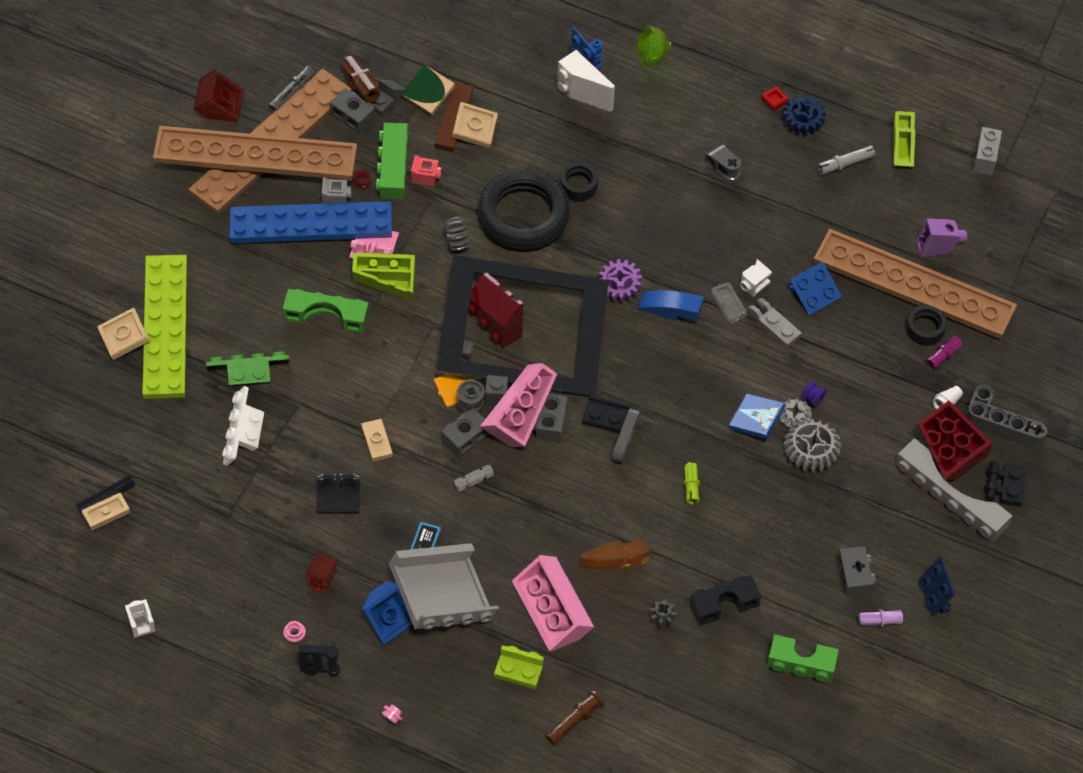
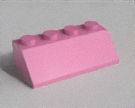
(552, 603)

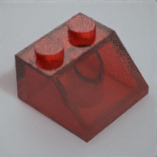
(218, 97)

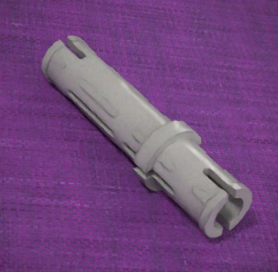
(839, 162)

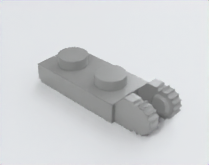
(775, 323)

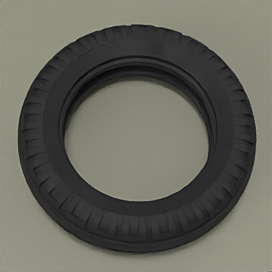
(518, 238)

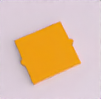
(448, 386)

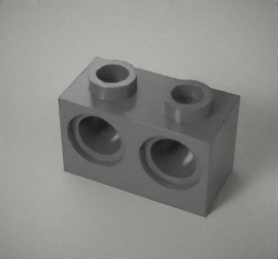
(553, 418)

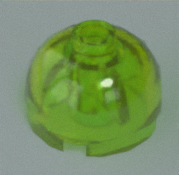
(652, 45)

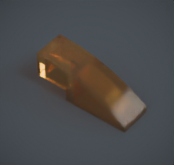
(615, 556)

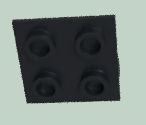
(338, 493)

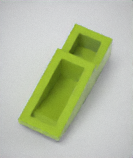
(903, 139)

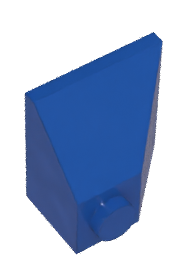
(387, 612)

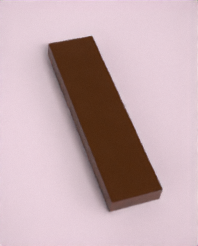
(460, 93)

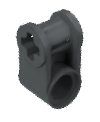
(724, 163)

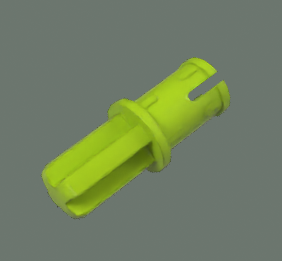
(691, 483)

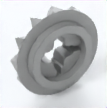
(804, 412)

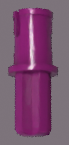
(944, 352)

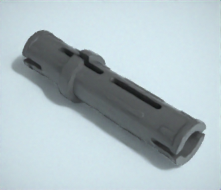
(306, 74)

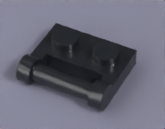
(312, 662)

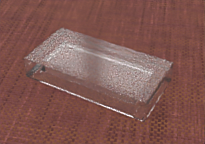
(728, 302)

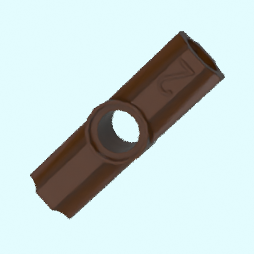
(360, 79)

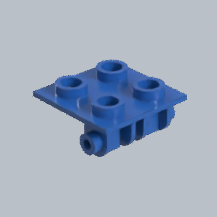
(591, 51)
(815, 288)

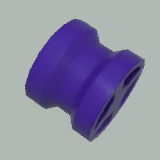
(813, 394)

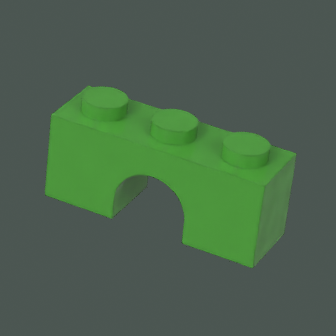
(818, 666)

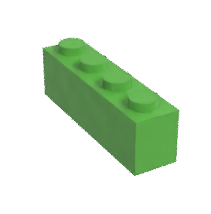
(393, 161)

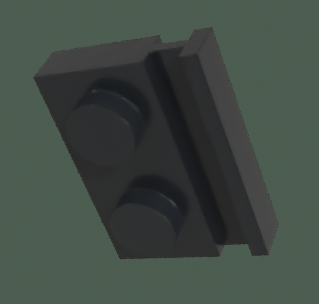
(605, 414)

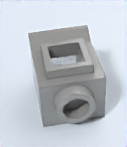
(335, 191)

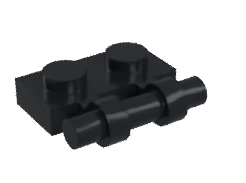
(1012, 486)

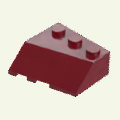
(496, 311)
(954, 441)

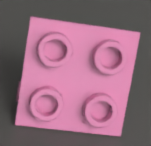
(374, 245)

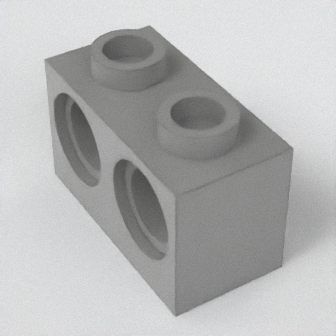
(987, 151)

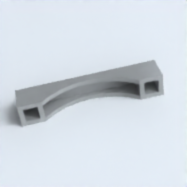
(984, 516)

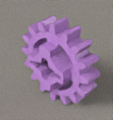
(627, 273)

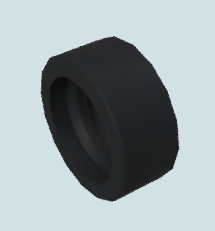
(582, 169)
(921, 337)

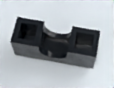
(740, 591)

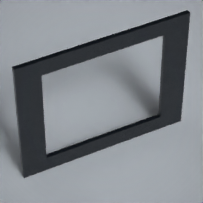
(457, 311)

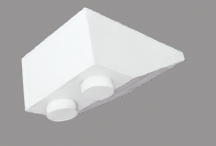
(584, 82)

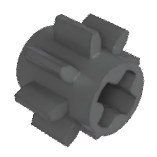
(662, 613)

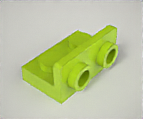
(519, 667)

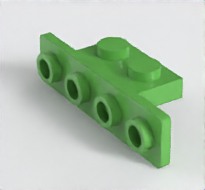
(249, 369)

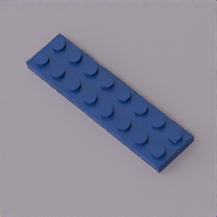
(310, 222)

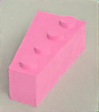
(520, 406)

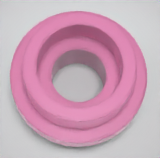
(294, 626)
(392, 714)

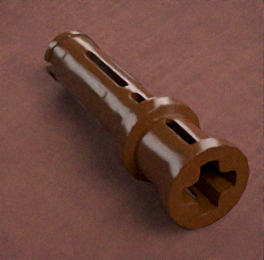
(581, 712)

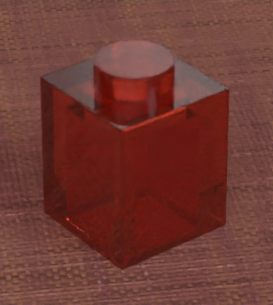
(321, 572)

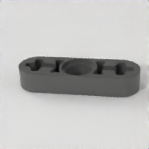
(626, 435)

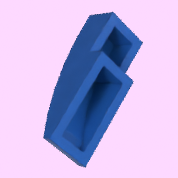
(672, 304)

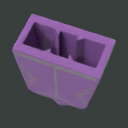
(939, 237)

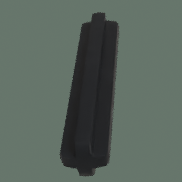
(118, 487)

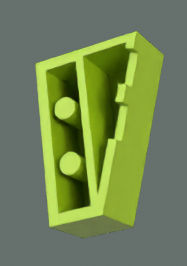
(386, 273)

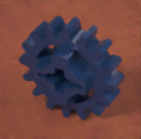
(804, 114)

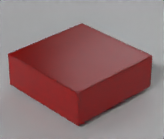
(774, 98)

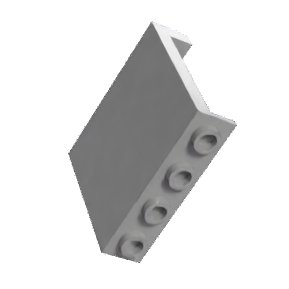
(440, 586)

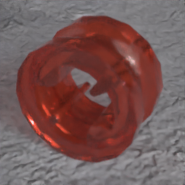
(362, 184)

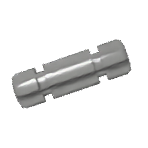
(473, 478)

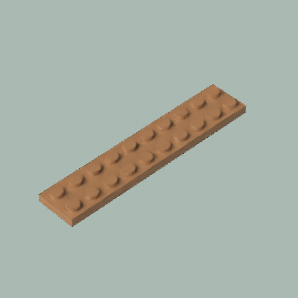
(293, 120)
(255, 153)
(915, 283)

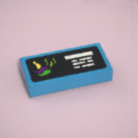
(426, 536)

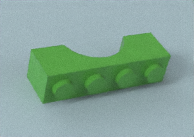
(302, 305)

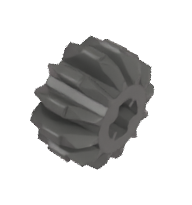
(457, 233)

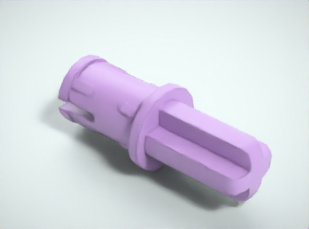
(881, 618)

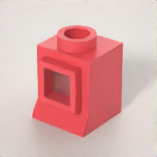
(425, 171)

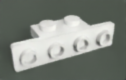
(244, 427)

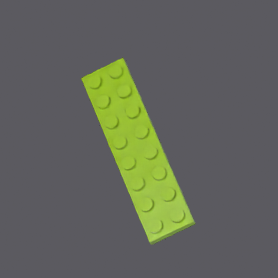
(166, 327)

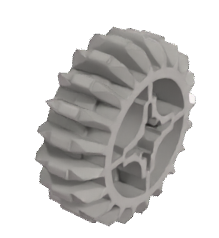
(801, 439)

